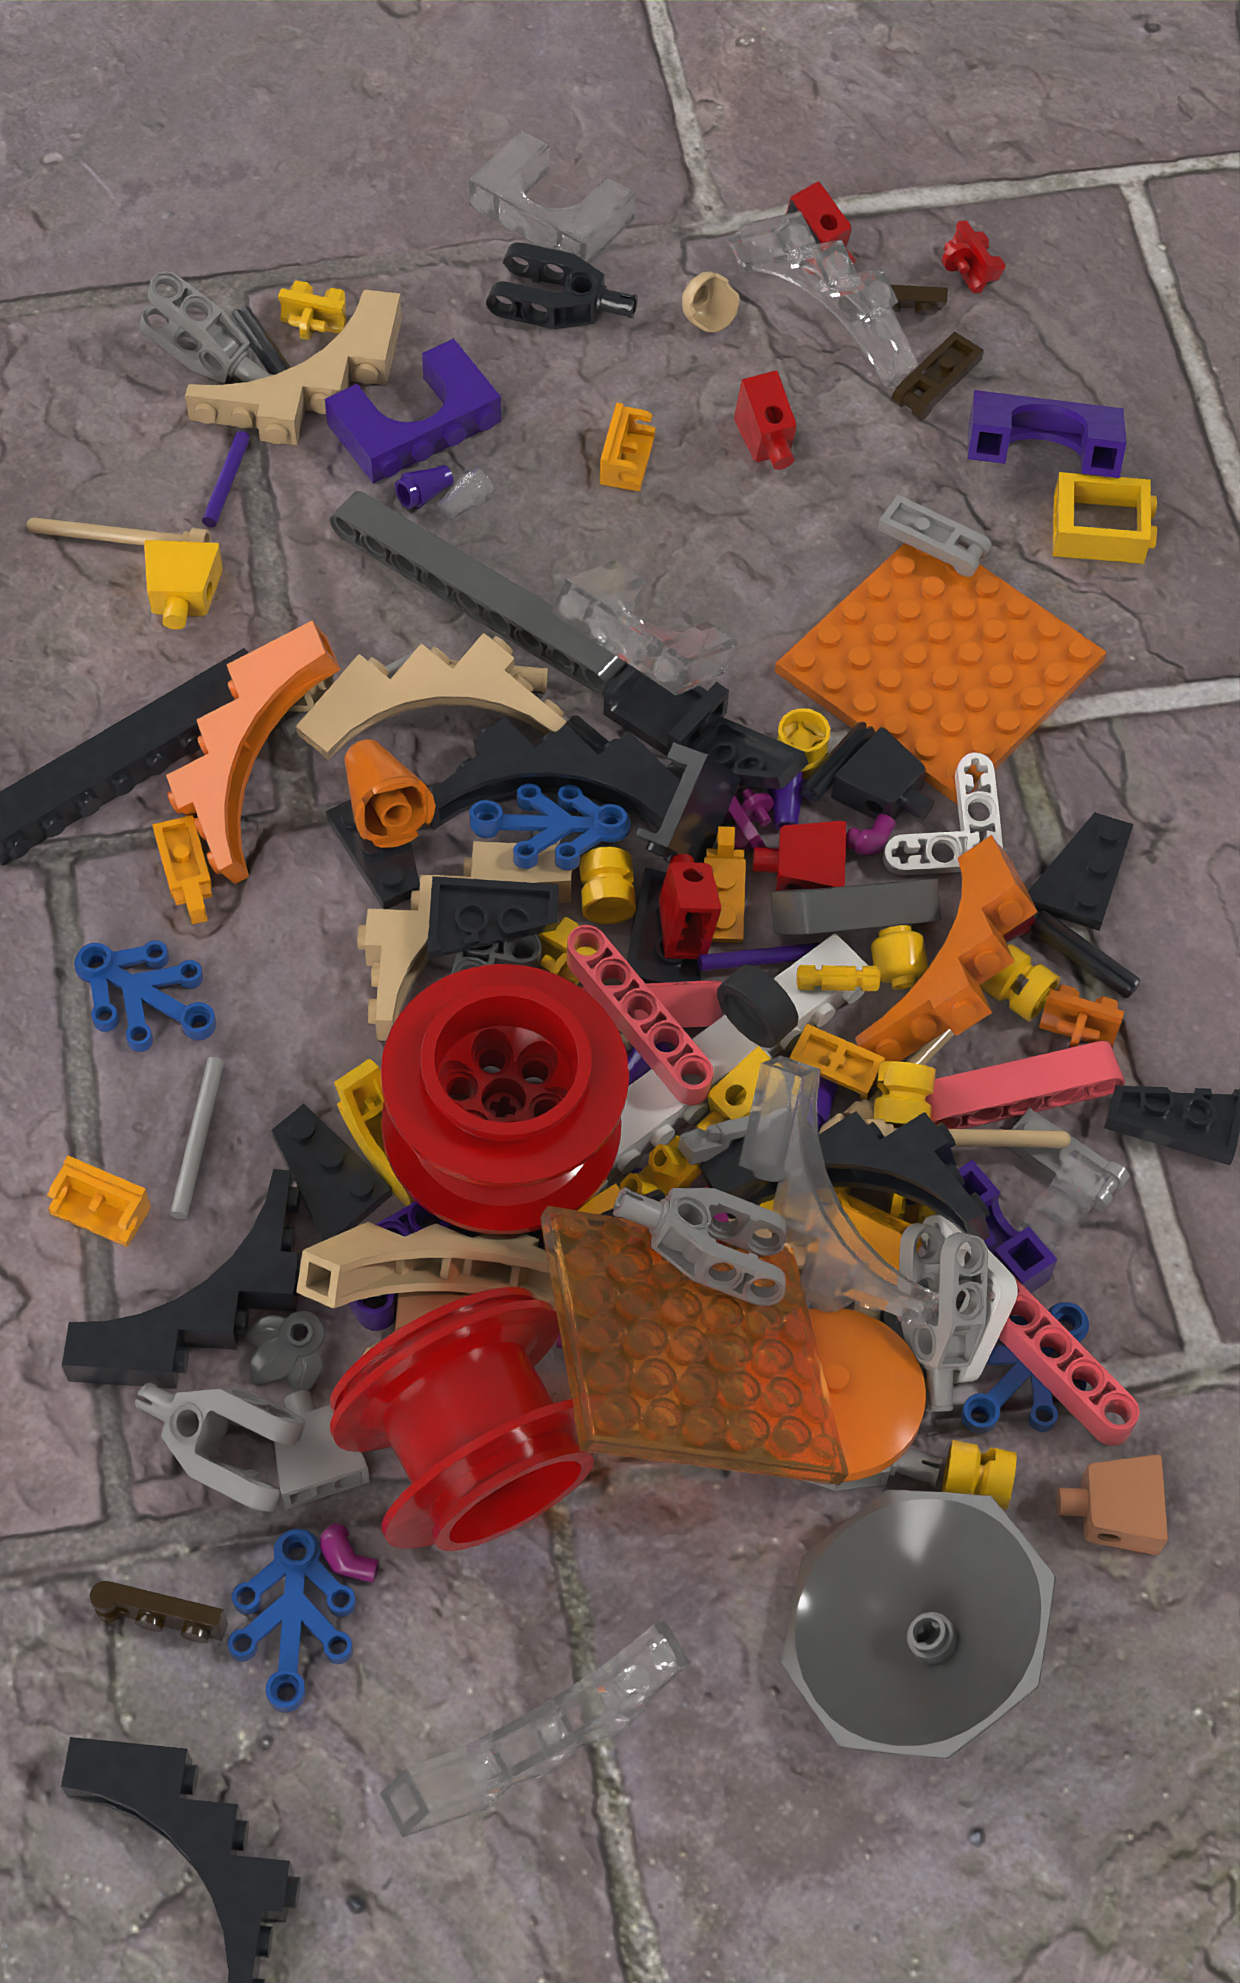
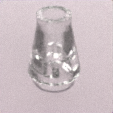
(467, 493)

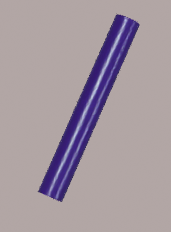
(226, 479)
(754, 957)

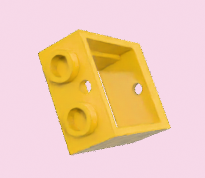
(1103, 543)

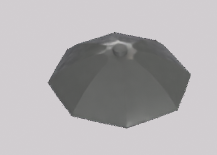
(919, 1623)

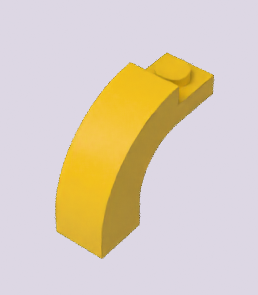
(362, 1112)

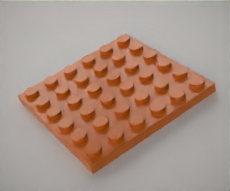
(941, 662)

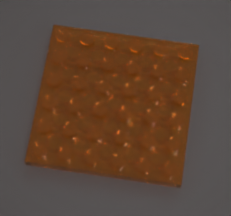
(682, 1367)

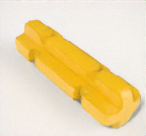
(838, 978)

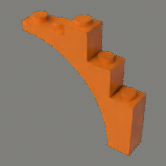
(263, 689)
(974, 951)

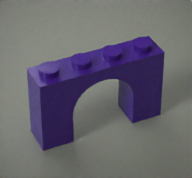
(1088, 429)
(388, 445)

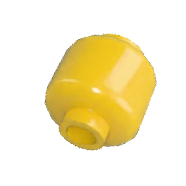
(899, 956)

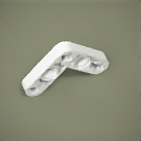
(959, 841)
(1000, 1300)

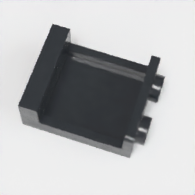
(657, 713)
(695, 808)

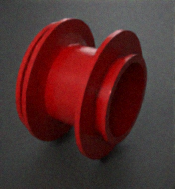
(555, 1134)
(464, 1420)

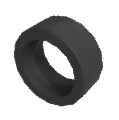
(757, 1006)

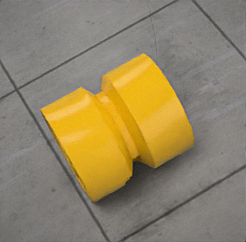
(807, 732)
(608, 886)
(1034, 994)
(903, 1091)
(980, 1473)

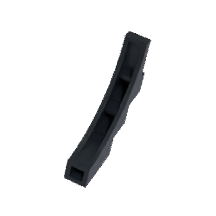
(505, 760)
(908, 1162)
(211, 1315)
(153, 1788)

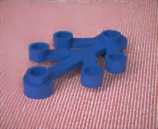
(600, 824)
(141, 988)
(1019, 1373)
(292, 1610)

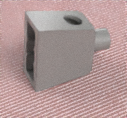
(315, 1463)

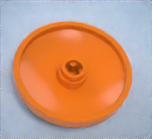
(871, 1387)

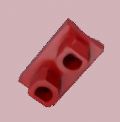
(970, 257)

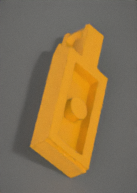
(184, 865)
(729, 875)

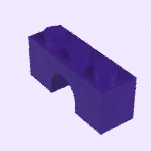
(1019, 1252)

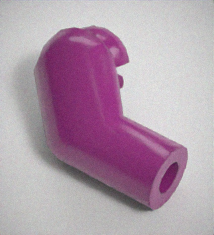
(870, 840)
(342, 1557)

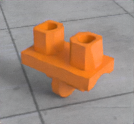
(1081, 1018)

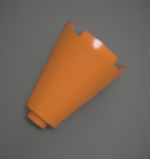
(385, 795)

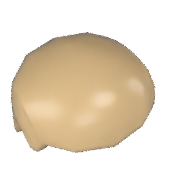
(710, 302)

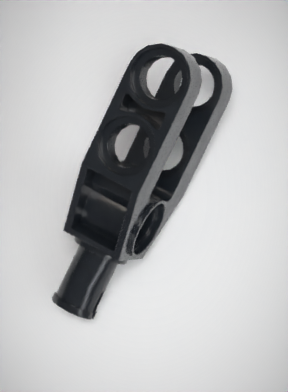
(577, 305)

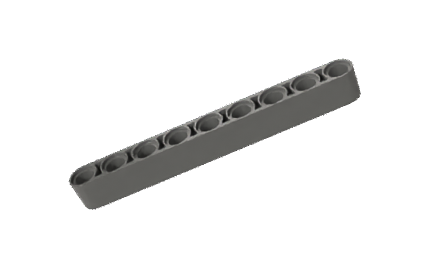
(474, 589)

